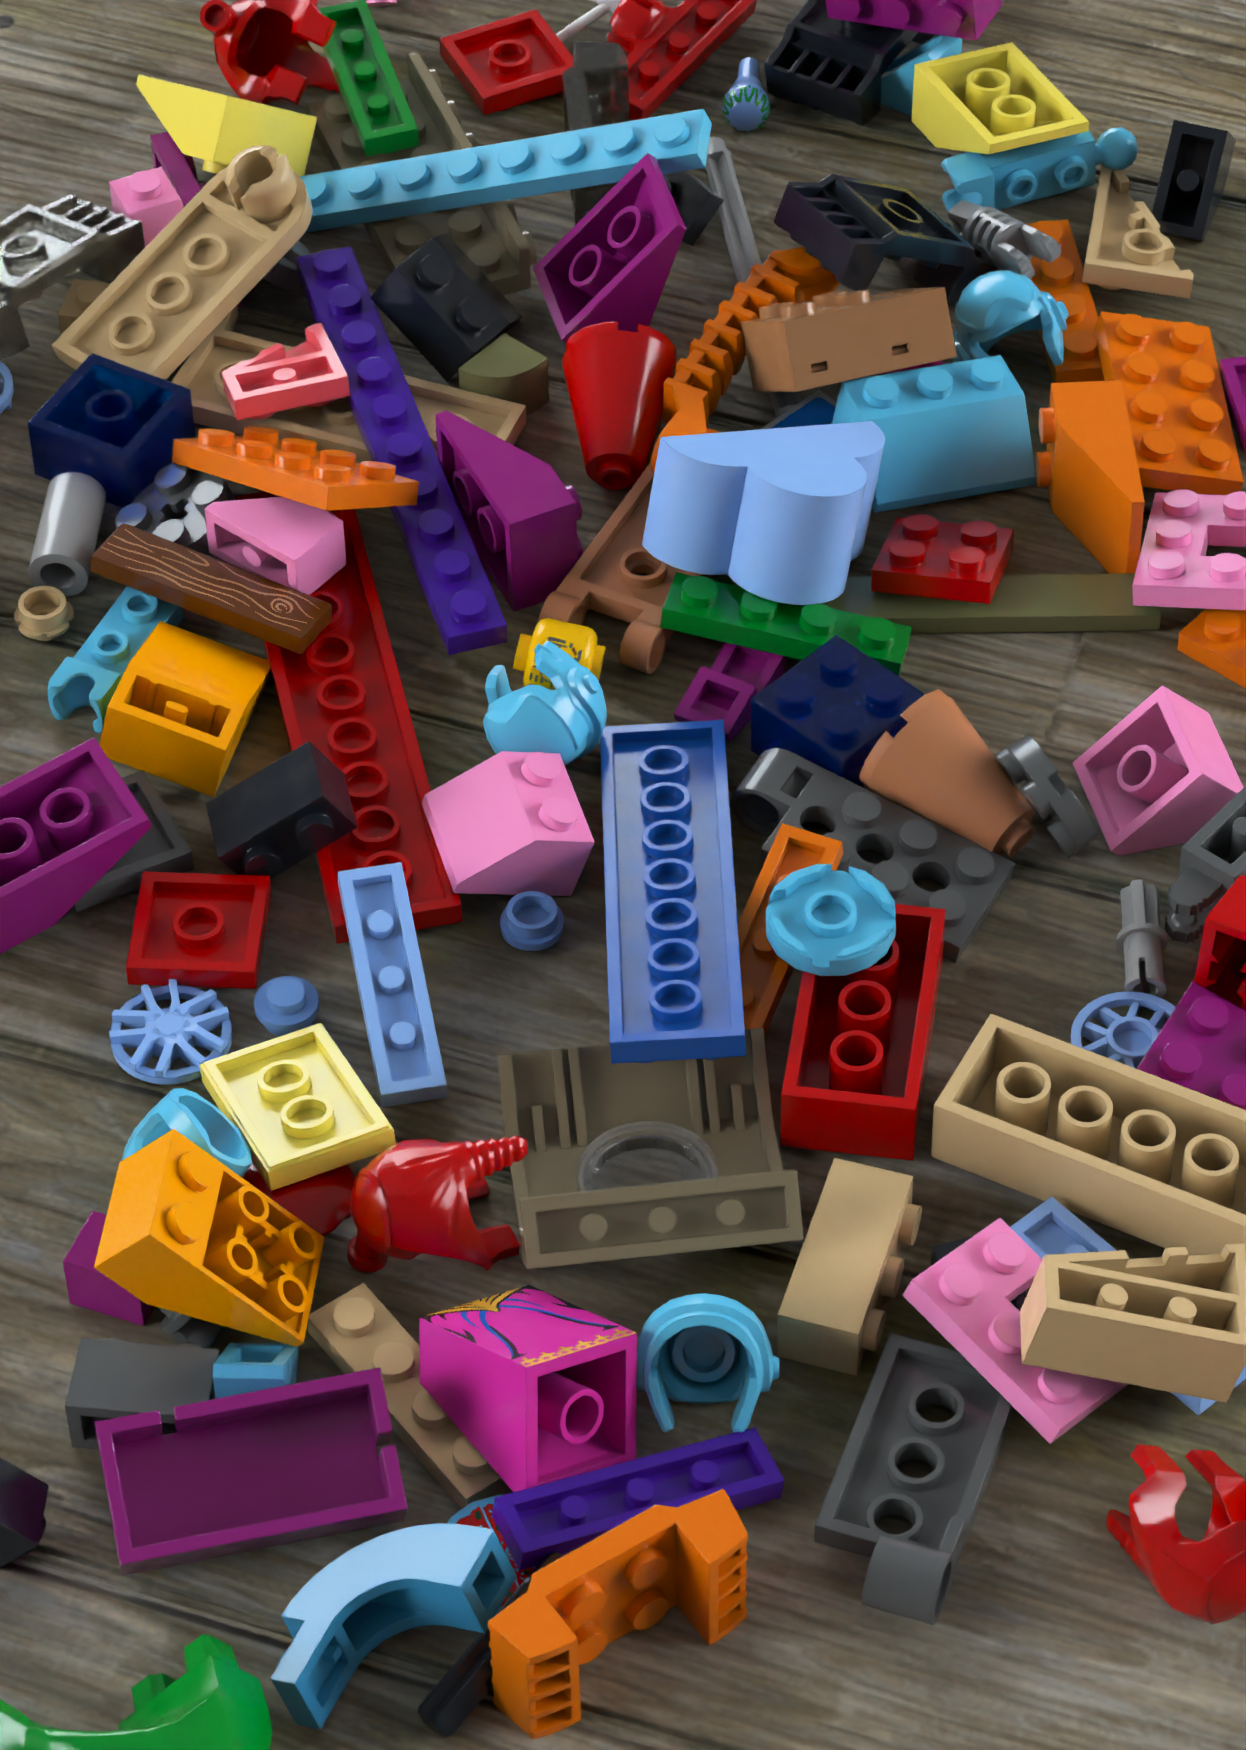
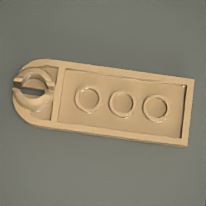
(195, 268)

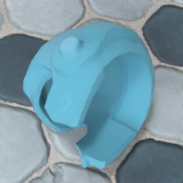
(1001, 306)
(544, 719)
(704, 1353)

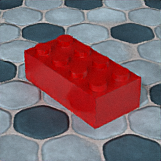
(866, 1047)

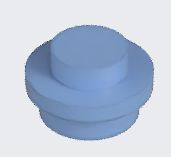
(532, 921)
(286, 1004)

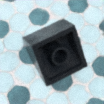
(445, 305)

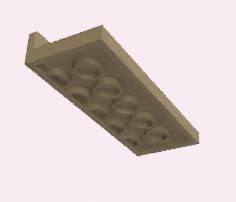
(482, 231)

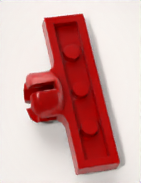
(670, 43)

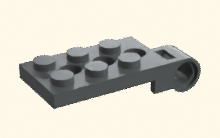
(796, 791)
(914, 1569)

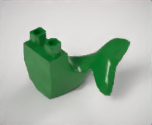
(202, 1710)

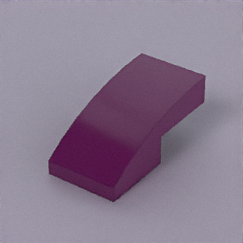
(728, 686)

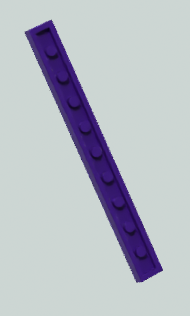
(396, 435)

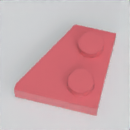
(287, 380)

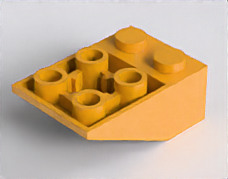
(183, 707)
(208, 1243)

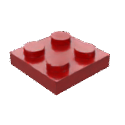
(507, 61)
(943, 559)
(199, 930)

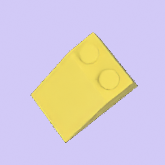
(990, 102)
(222, 126)

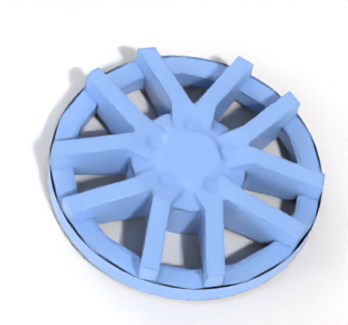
(169, 1032)
(1127, 1036)

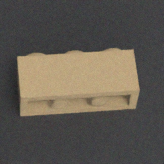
(848, 1267)

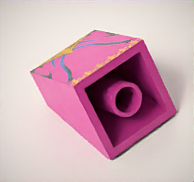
(534, 1384)

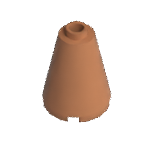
(949, 777)

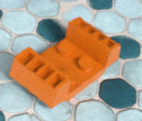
(609, 1588)

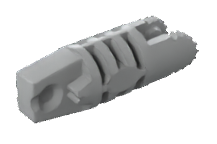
(1002, 238)

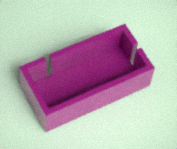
(251, 1471)

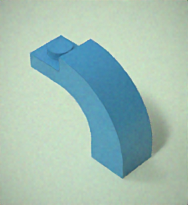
(380, 1589)

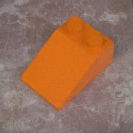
(1093, 470)

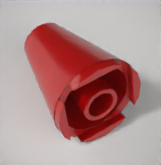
(617, 397)

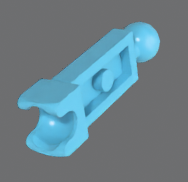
(1036, 169)
(101, 661)

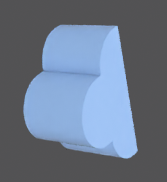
(767, 506)

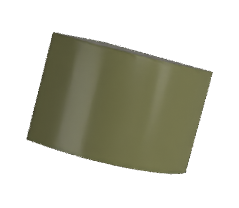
(508, 373)

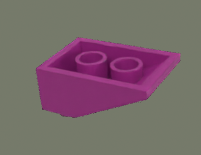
(615, 256)
(512, 509)
(60, 837)

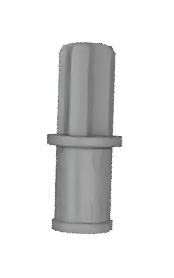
(1142, 938)

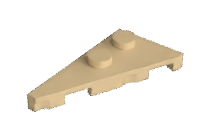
(1128, 245)

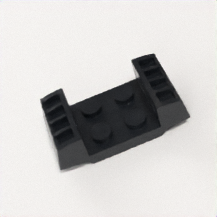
(835, 62)
(859, 222)

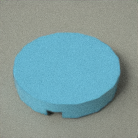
(830, 920)

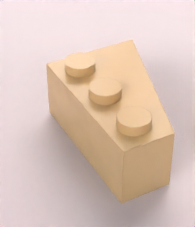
(1141, 1321)

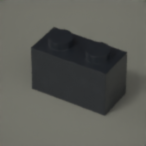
(281, 814)

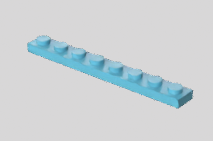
(506, 170)

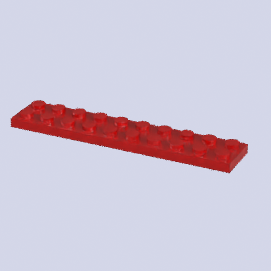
(354, 710)

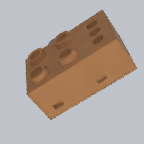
(846, 337)

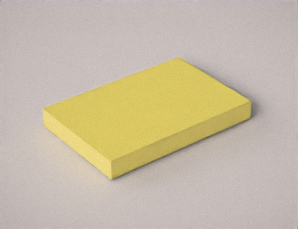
(297, 1106)

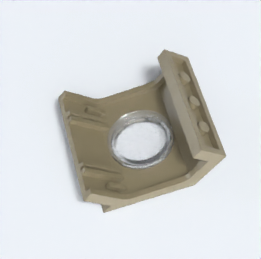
(644, 1155)

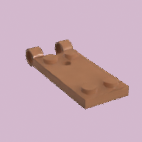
(608, 582)

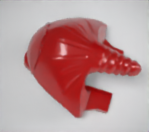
(267, 47)
(418, 1198)
(1191, 1576)

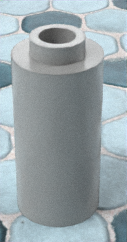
(67, 533)

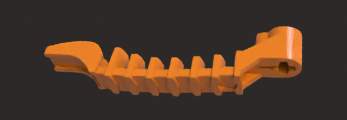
(721, 350)

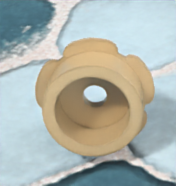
(43, 613)

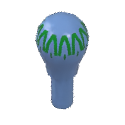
(746, 102)

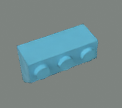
(945, 431)

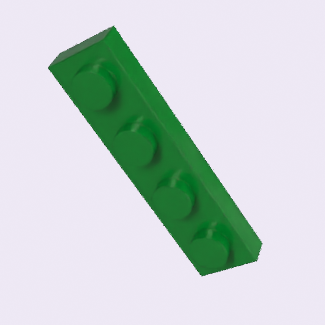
(368, 81)
(795, 631)

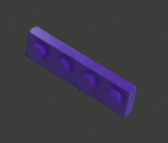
(584, 1506)

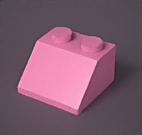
(1157, 775)
(510, 826)

